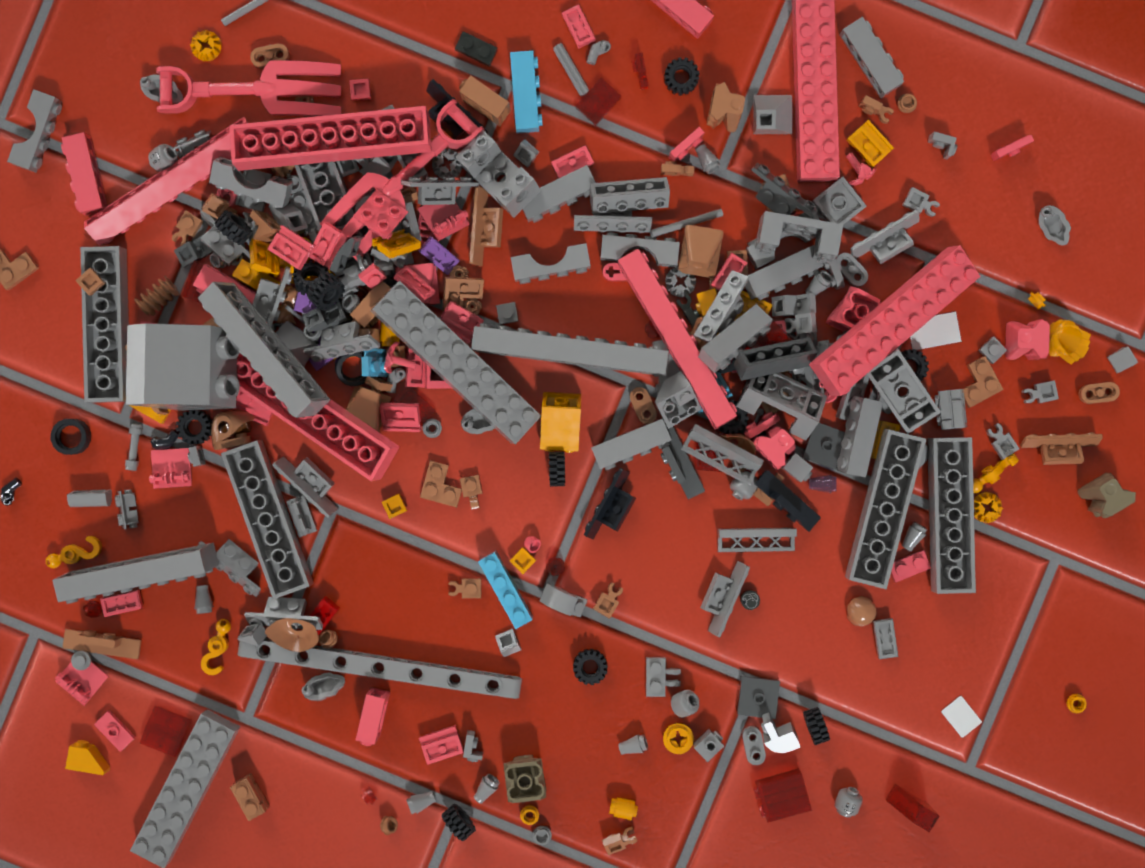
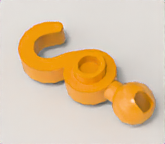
(991, 474)
(72, 553)
(217, 645)

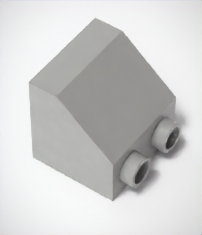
(181, 367)

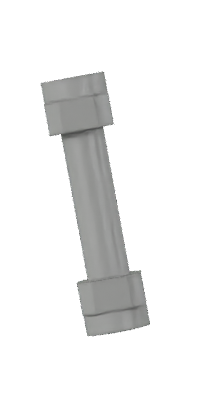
(135, 430)

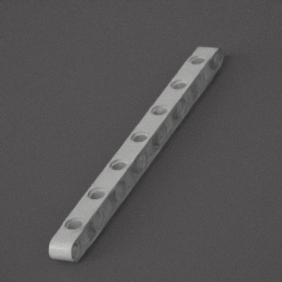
(394, 668)

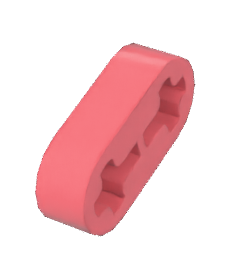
(616, 277)

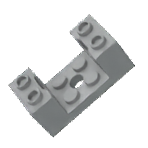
(486, 162)
(827, 234)
(802, 402)
(914, 407)

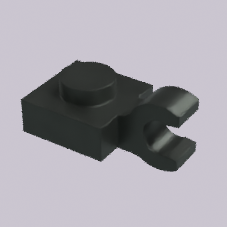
(690, 315)

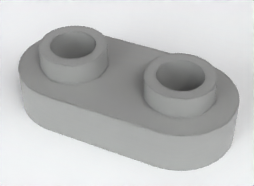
(853, 267)
(834, 271)
(753, 746)

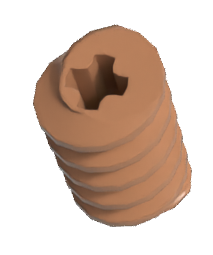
(158, 296)

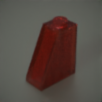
(913, 807)

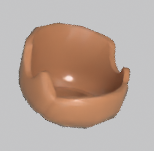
(861, 611)

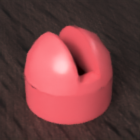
(532, 544)

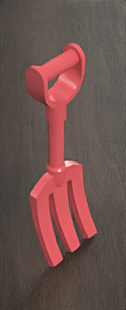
(268, 88)
(392, 186)

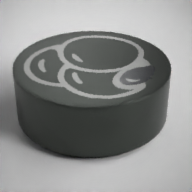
(750, 600)

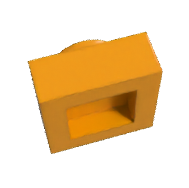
(394, 506)
(522, 560)

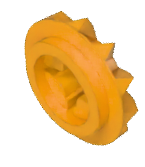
(206, 54)
(986, 498)
(672, 745)

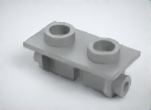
(187, 145)
(124, 502)
(301, 516)

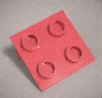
(380, 214)
(444, 219)
(170, 468)
(81, 683)

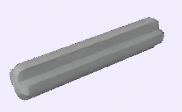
(571, 69)

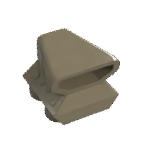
(1106, 496)
(524, 779)

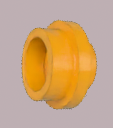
(1037, 300)
(1081, 703)
(529, 820)

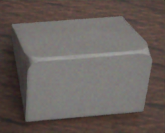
(1122, 359)
(253, 634)
(507, 643)

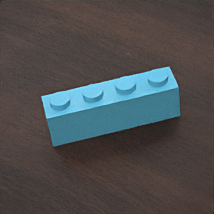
(524, 91)
(505, 589)

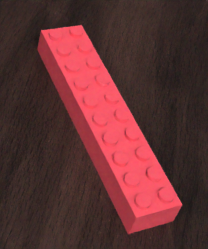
(815, 90)
(330, 138)
(894, 320)
(330, 428)

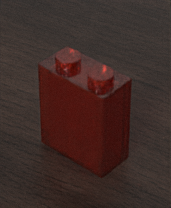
(782, 795)

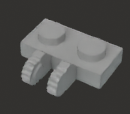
(656, 676)

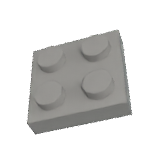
(839, 202)

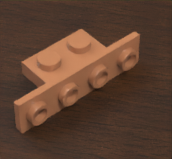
(485, 227)
(1061, 448)
(102, 643)

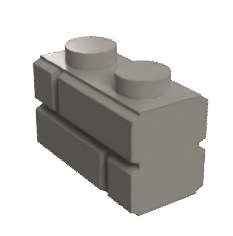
(952, 409)

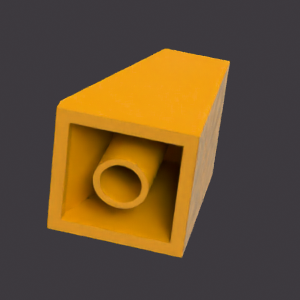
(560, 422)

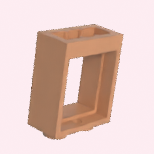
(484, 100)
(362, 312)

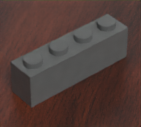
(775, 358)

